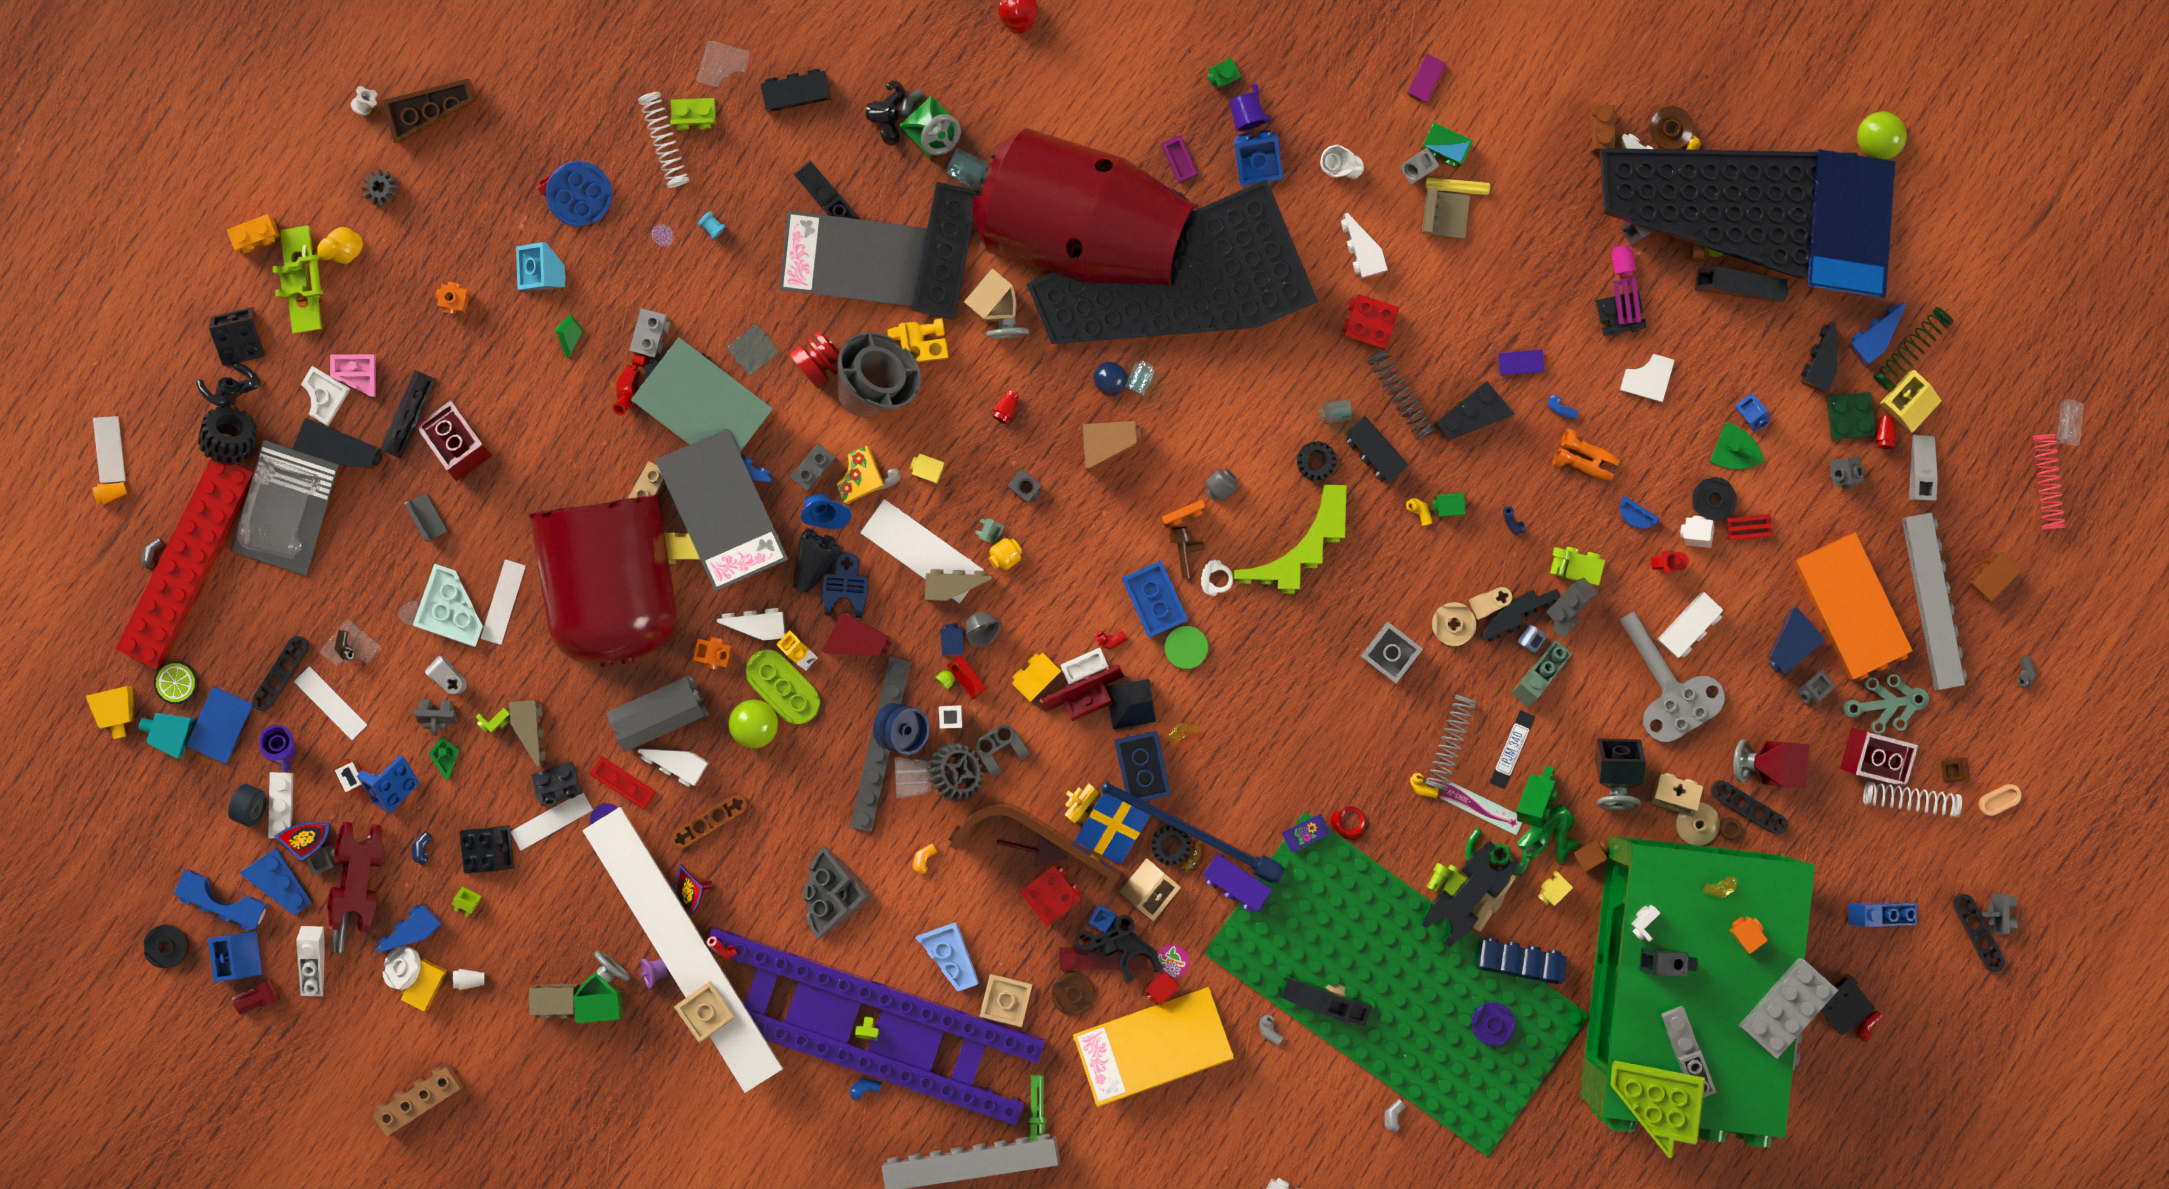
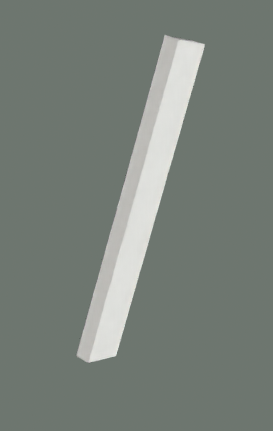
(679, 943)

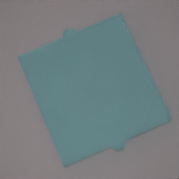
(752, 349)

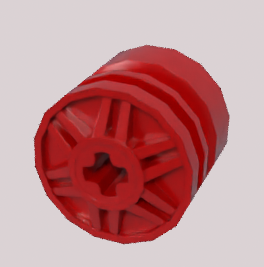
(816, 359)

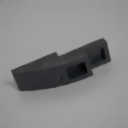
(823, 192)
(1510, 616)
(1326, 1002)

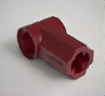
(259, 996)

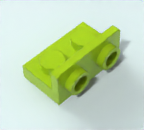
(693, 113)

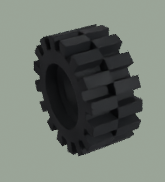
(1326, 451)
(1161, 855)

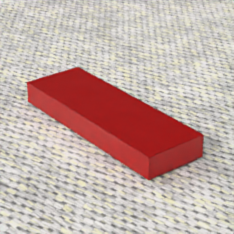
(623, 782)

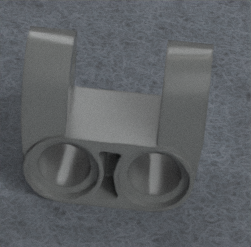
(997, 744)

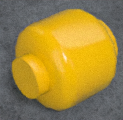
(1005, 554)

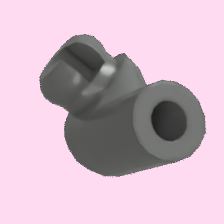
(908, 102)
(149, 551)
(2028, 673)

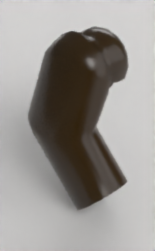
(342, 647)

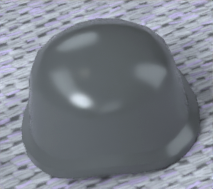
(982, 629)

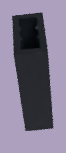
(1741, 284)
(336, 446)

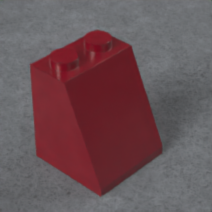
(856, 638)

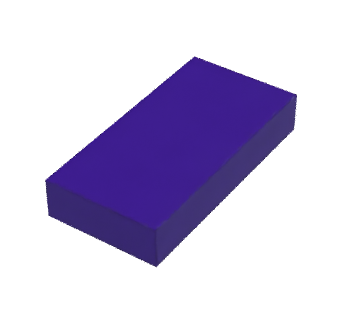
(1521, 362)

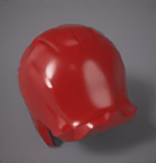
(1018, 14)

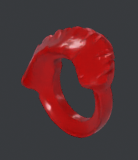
(1337, 820)

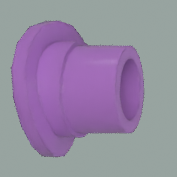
(653, 971)

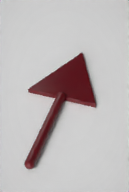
(1045, 853)

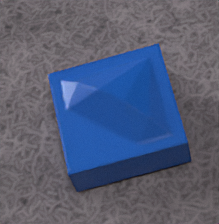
(1102, 919)

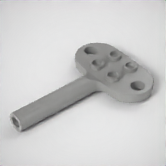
(1681, 704)

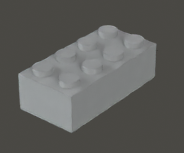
(1788, 1007)

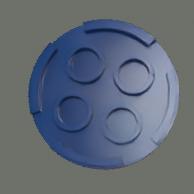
(579, 193)

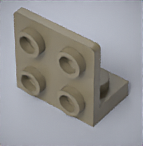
(1445, 214)

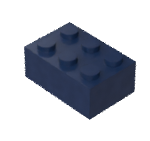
(1143, 766)

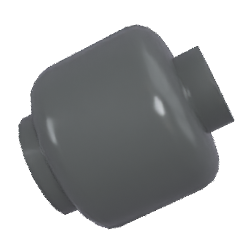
(1221, 484)

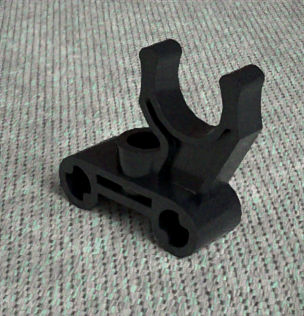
(1118, 940)

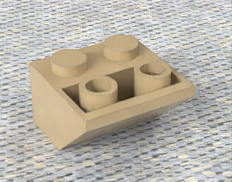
(1150, 889)

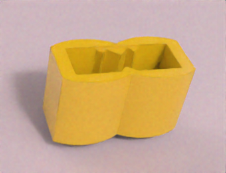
(1035, 677)

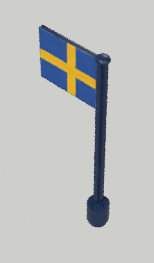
(1121, 817)

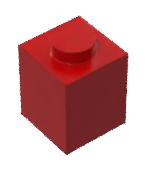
(1161, 987)

